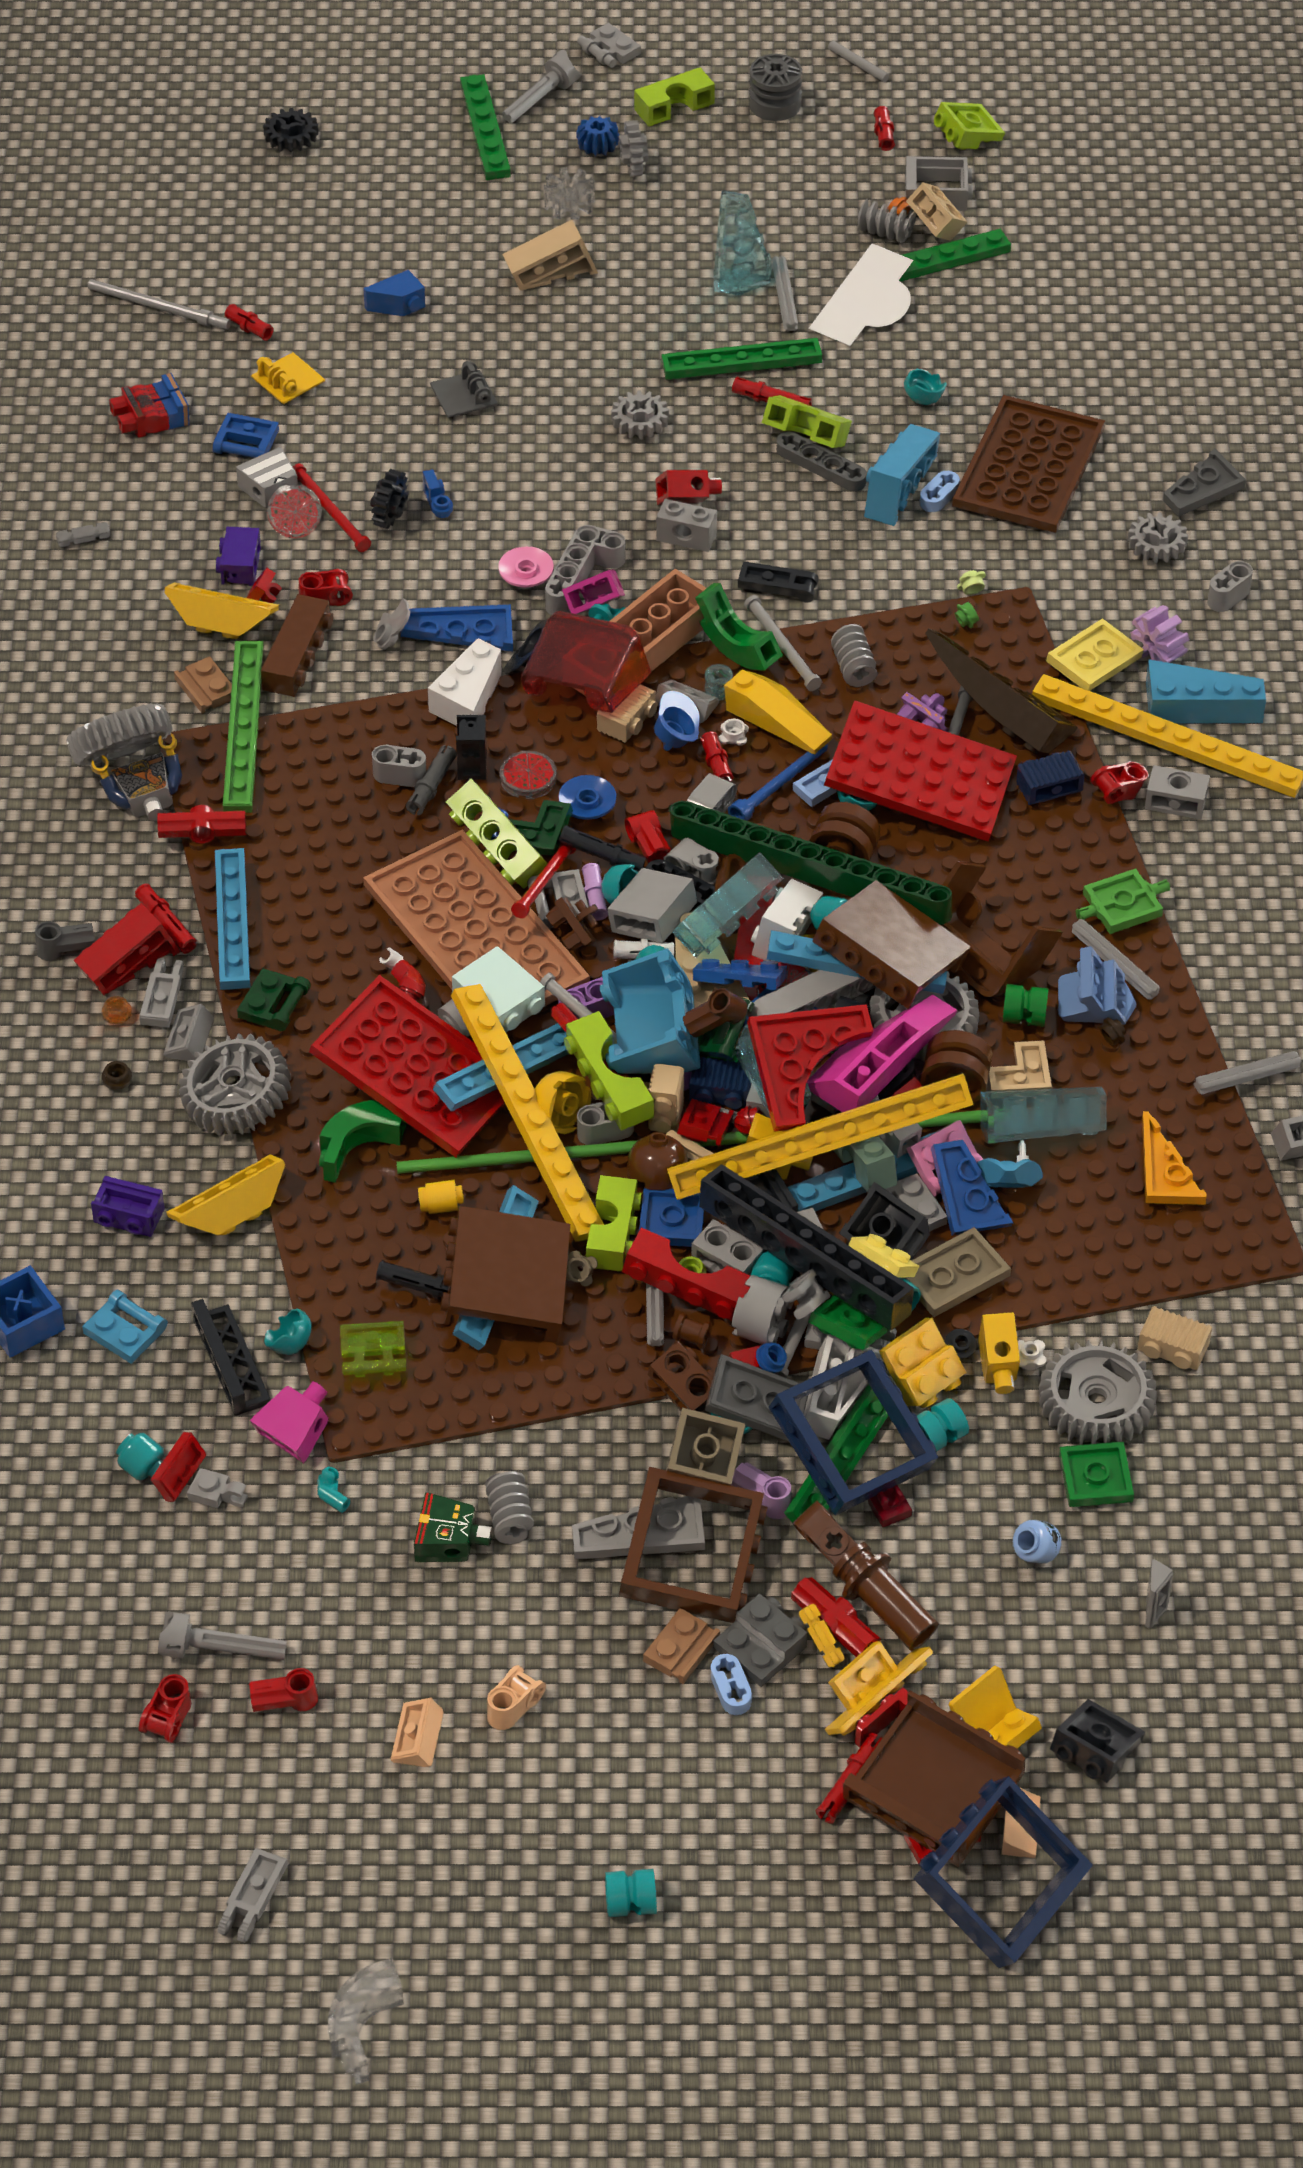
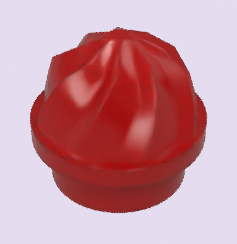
(745, 1118)

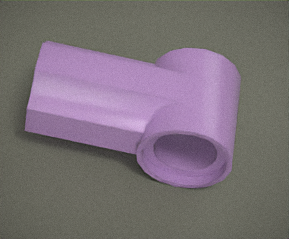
(776, 1489)

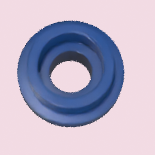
(771, 1357)

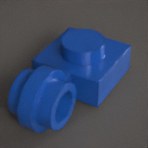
(435, 494)

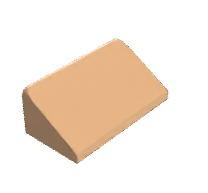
(417, 1733)
(1015, 1839)

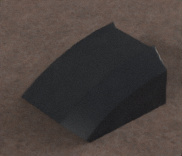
(890, 1219)

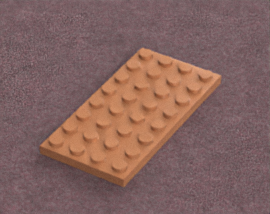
(460, 908)

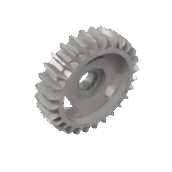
(119, 734)
(954, 993)
(237, 1105)
(1092, 1372)

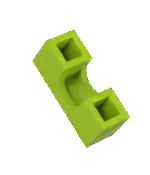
(689, 88)
(802, 418)
(616, 1202)

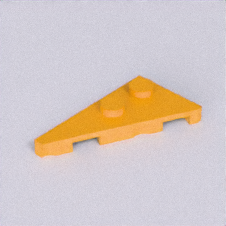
(1164, 1171)

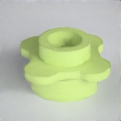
(971, 582)

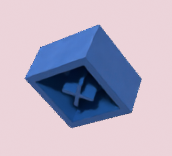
(27, 1312)

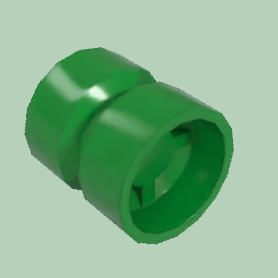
(1025, 1005)

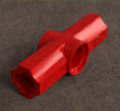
(201, 824)
(838, 1615)

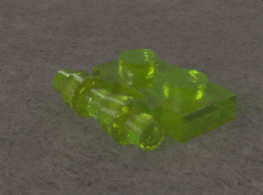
(373, 1340)

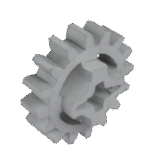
(633, 148)
(640, 414)
(1157, 537)

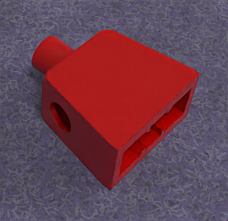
(677, 486)

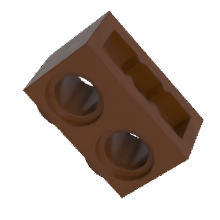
(677, 1385)

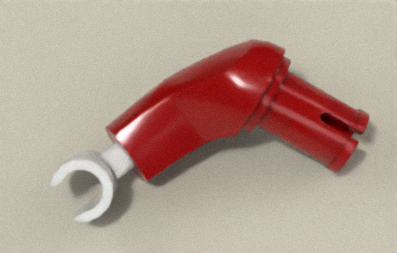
(408, 977)

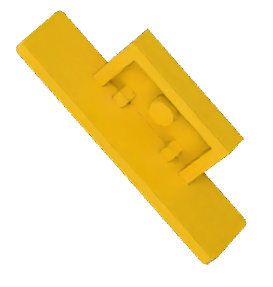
(869, 1680)

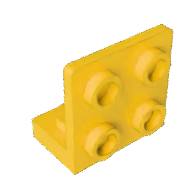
(991, 1707)

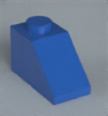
(395, 295)

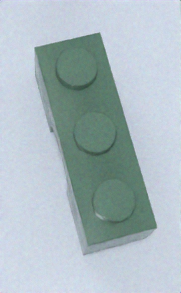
(872, 1162)

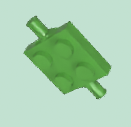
(1123, 900)

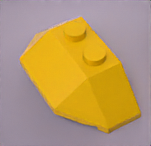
(218, 611)
(233, 1199)

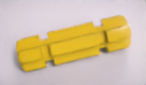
(821, 1635)

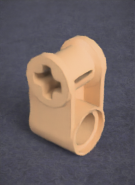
(514, 1693)

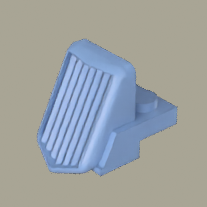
(1094, 991)

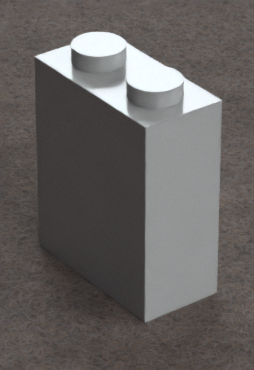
(652, 905)

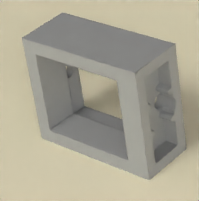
(941, 170)

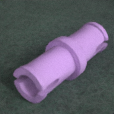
(593, 889)

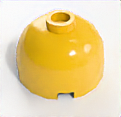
(561, 1097)

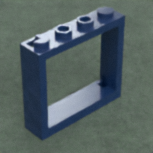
(814, 1455)
(1044, 1832)

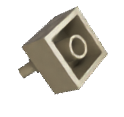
(705, 1446)

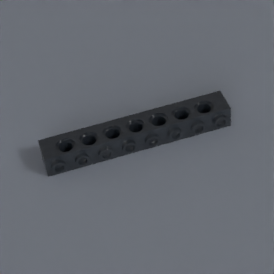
(806, 1247)

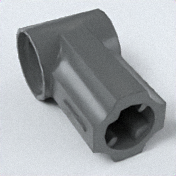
(53, 939)

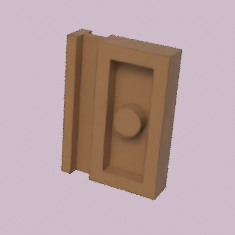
(205, 684)
(681, 1646)

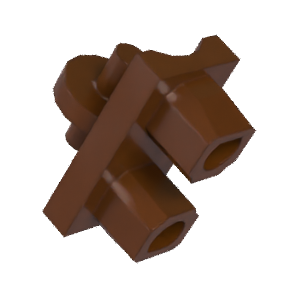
(565, 912)

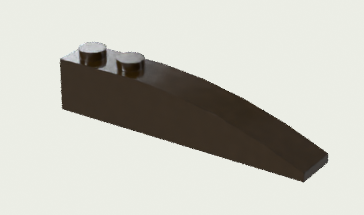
(1016, 710)

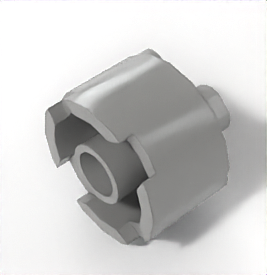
(761, 1311)

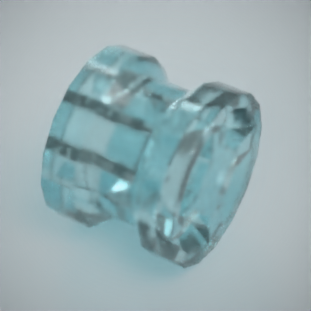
(716, 677)

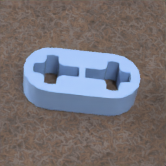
(934, 488)
(724, 1686)

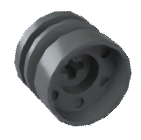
(775, 87)

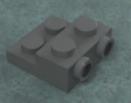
(763, 1639)

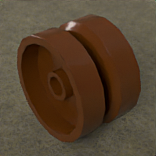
(847, 829)
(956, 1054)

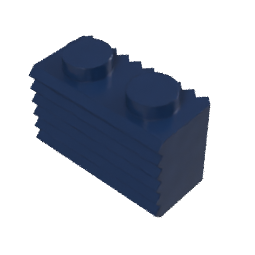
(1050, 777)
(719, 1083)

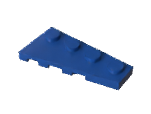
(462, 625)

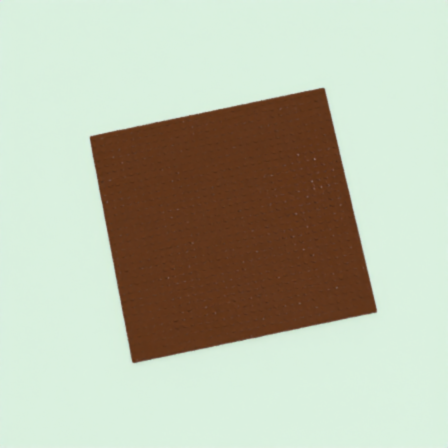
(1077, 1236)

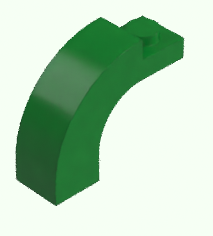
(731, 636)
(353, 1126)

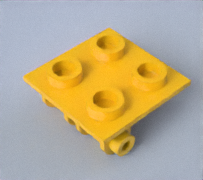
(286, 377)

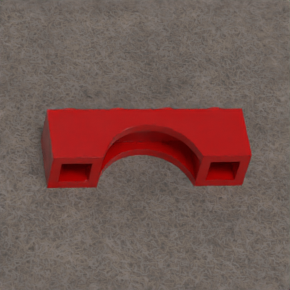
(654, 1264)

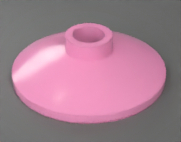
(526, 566)

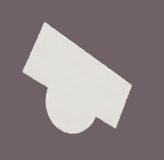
(866, 297)

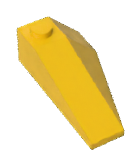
(774, 710)

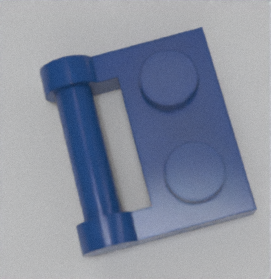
(245, 430)

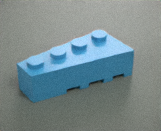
(899, 473)
(1203, 695)

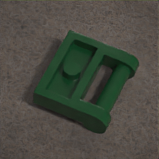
(265, 996)
(713, 1042)

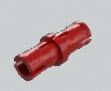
(884, 128)
(249, 322)
(716, 756)

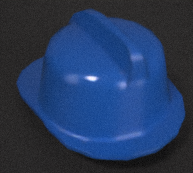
(676, 720)

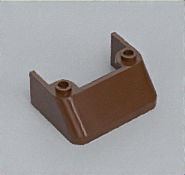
(987, 964)

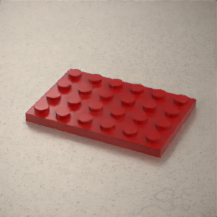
(920, 770)
(397, 1056)

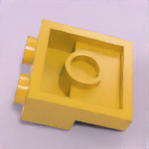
(922, 1364)

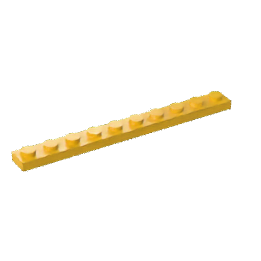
(1169, 736)
(526, 1111)
(826, 1134)

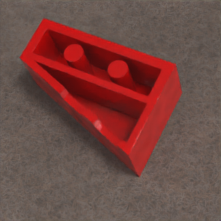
(126, 949)

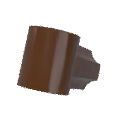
(720, 1008)

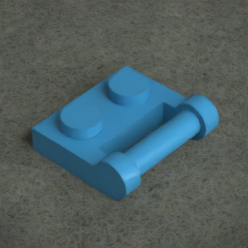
(120, 1335)

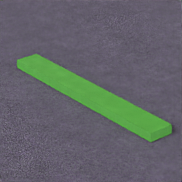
(243, 726)

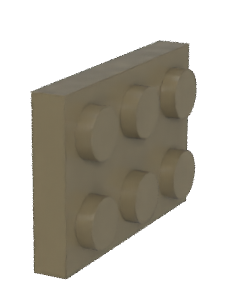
(957, 1271)

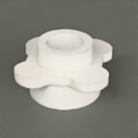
(733, 732)
(1034, 1360)

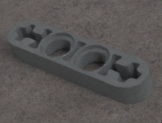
(794, 447)

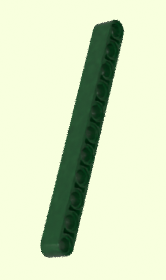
(804, 858)

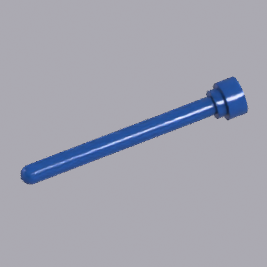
(745, 808)

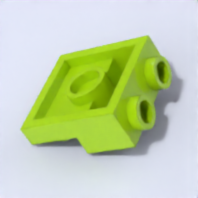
(967, 124)

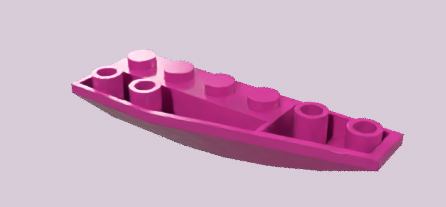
(867, 1065)

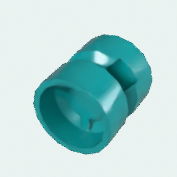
(944, 1423)
(630, 1892)

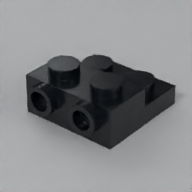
(1096, 1741)

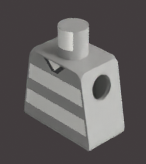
(265, 475)

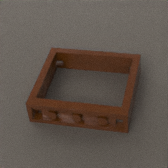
(677, 1597)

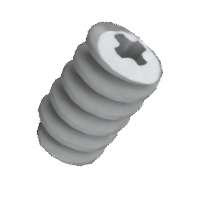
(885, 222)
(854, 655)
(509, 1506)

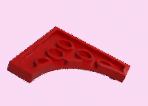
(792, 1046)

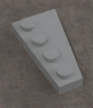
(673, 1527)

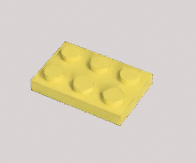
(1094, 655)

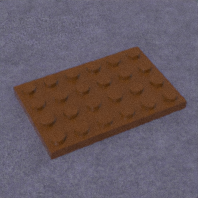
(1029, 463)

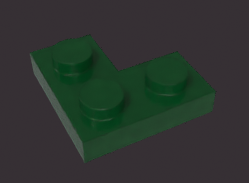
(547, 828)

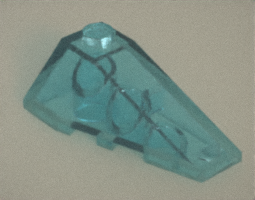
(740, 248)

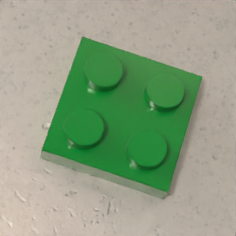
(846, 1323)
(1096, 1474)

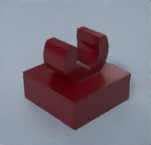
(890, 1506)

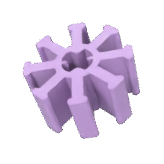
(1160, 635)

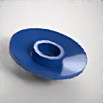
(589, 796)

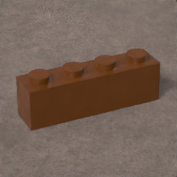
(296, 645)

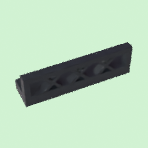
(224, 1361)

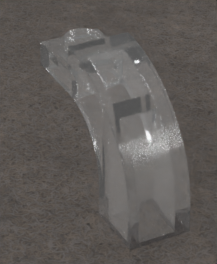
(357, 2000)

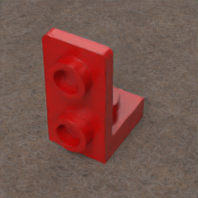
(888, 1710)

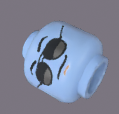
(1037, 1541)

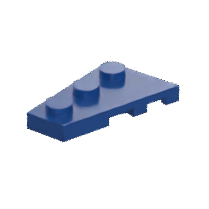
(749, 975)
(965, 1191)

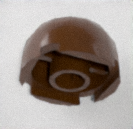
(652, 1157)

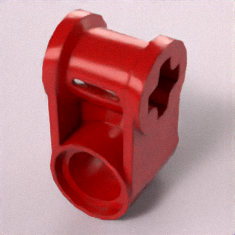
(325, 586)
(1120, 781)
(166, 1714)

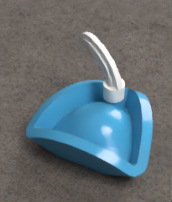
(1011, 1174)

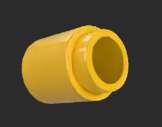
(440, 1197)

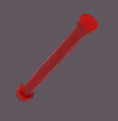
(361, 542)
(522, 907)

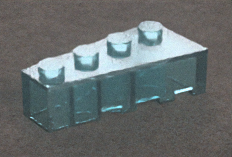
(727, 905)
(1042, 1113)

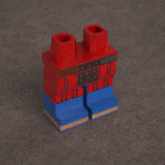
(151, 407)

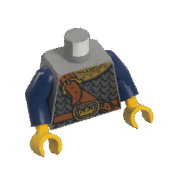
(144, 784)

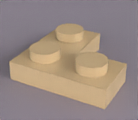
(1028, 1074)

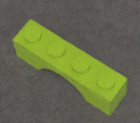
(624, 1098)

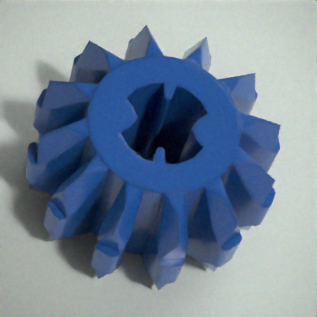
(597, 135)

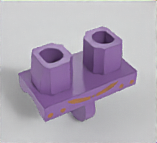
(928, 710)

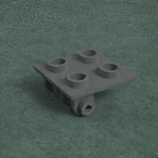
(464, 392)

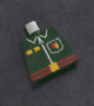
(447, 1530)

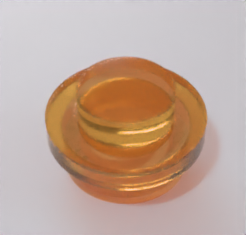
(116, 1010)

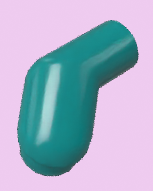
(328, 1490)

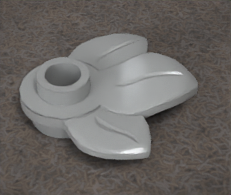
(391, 625)

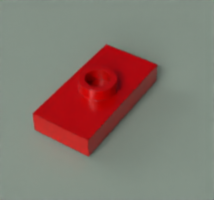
(178, 1466)

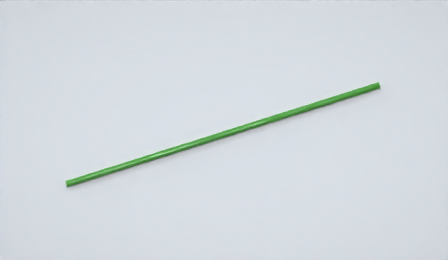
(611, 1148)

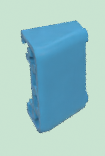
(649, 1011)

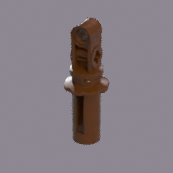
(867, 1577)

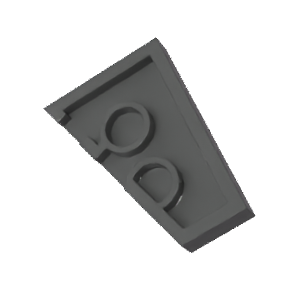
(1206, 483)

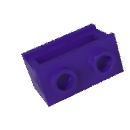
(239, 555)
(128, 1206)

